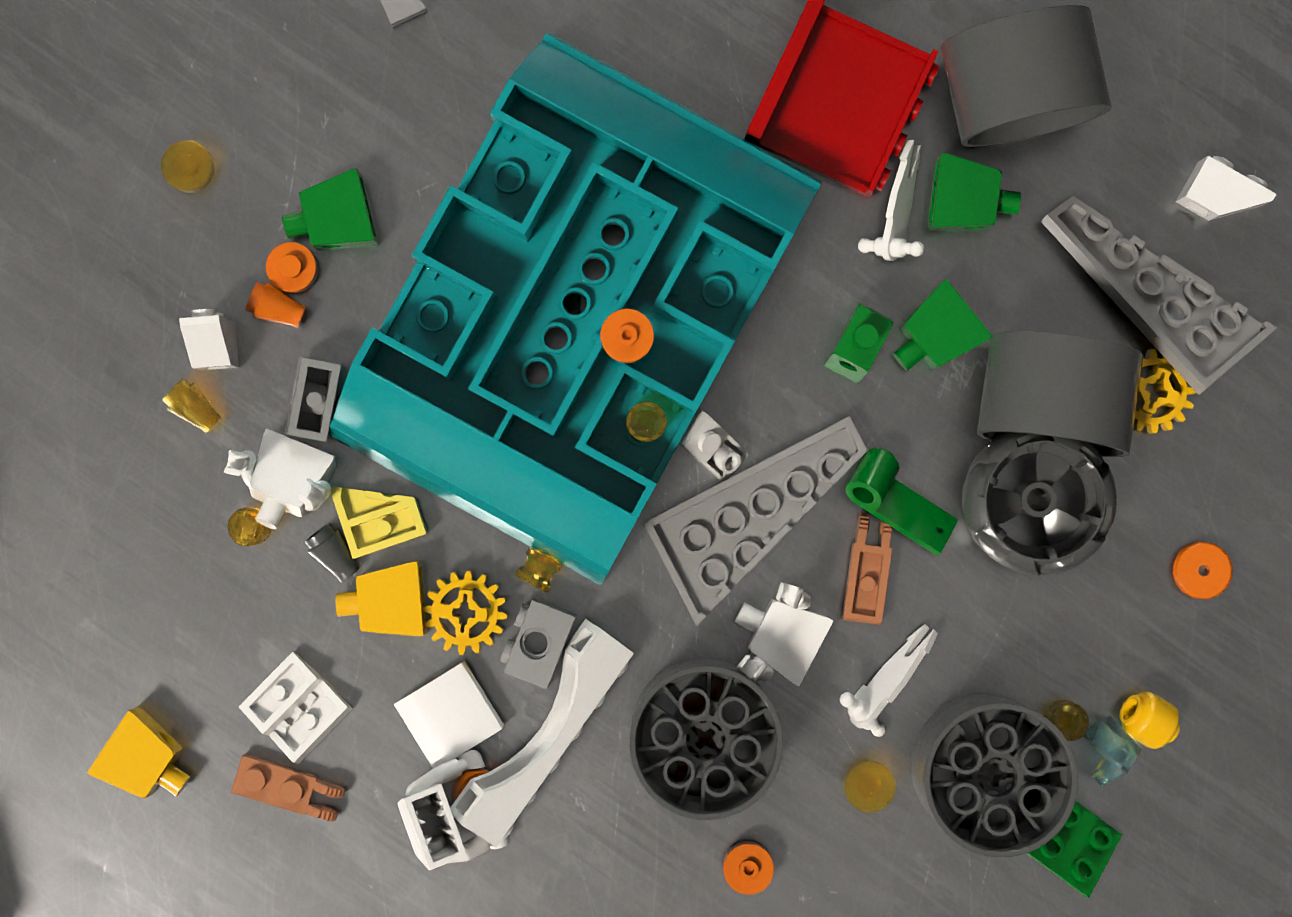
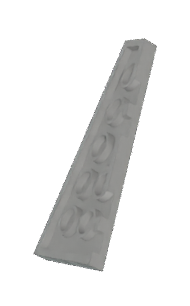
(1164, 300)
(733, 525)

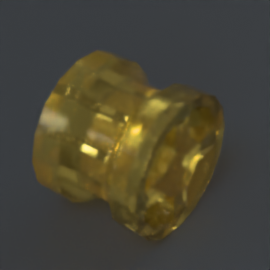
(641, 420)
(242, 529)
(538, 570)
(1061, 714)

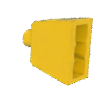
(388, 600)
(140, 757)

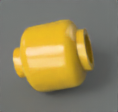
(1150, 719)

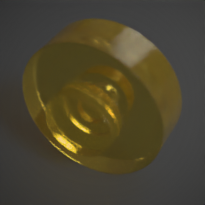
(187, 166)
(869, 786)

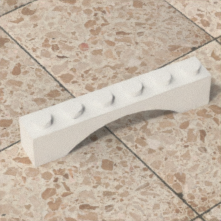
(497, 798)

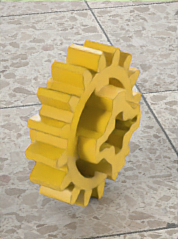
(1167, 397)
(448, 611)

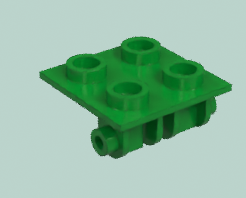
(1079, 850)

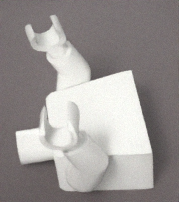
(283, 476)
(782, 636)
(431, 820)

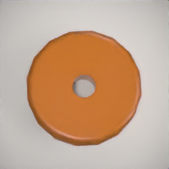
(1217, 575)

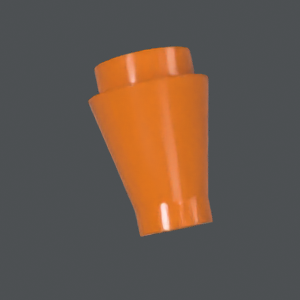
(273, 305)

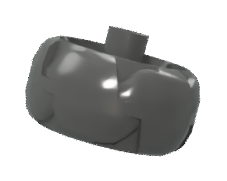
(1069, 538)

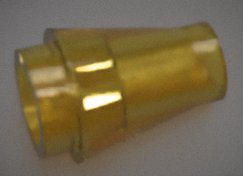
(191, 405)

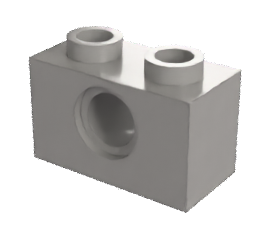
(312, 398)
(532, 666)

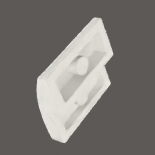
(295, 707)
(449, 715)

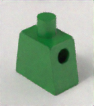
(967, 196)
(334, 214)
(940, 329)
(859, 342)

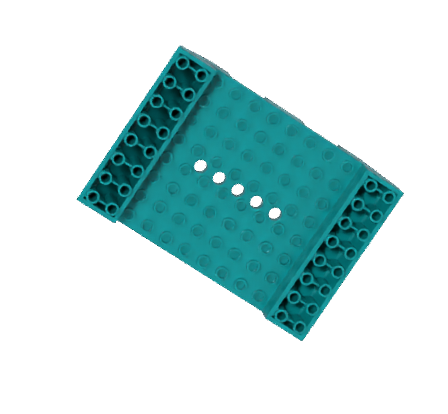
(446, 373)

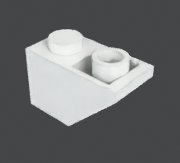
(1219, 190)
(210, 340)
(712, 446)

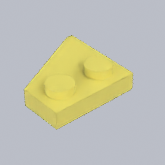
(376, 519)

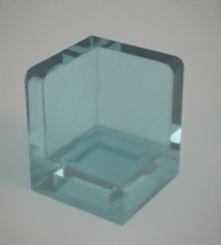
(1115, 746)

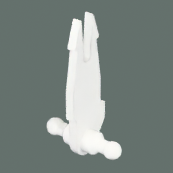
(895, 235)
(887, 683)

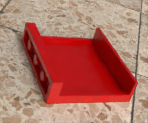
(841, 98)

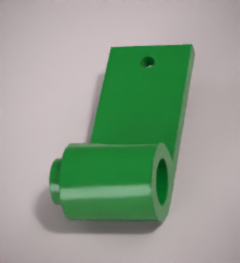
(879, 493)

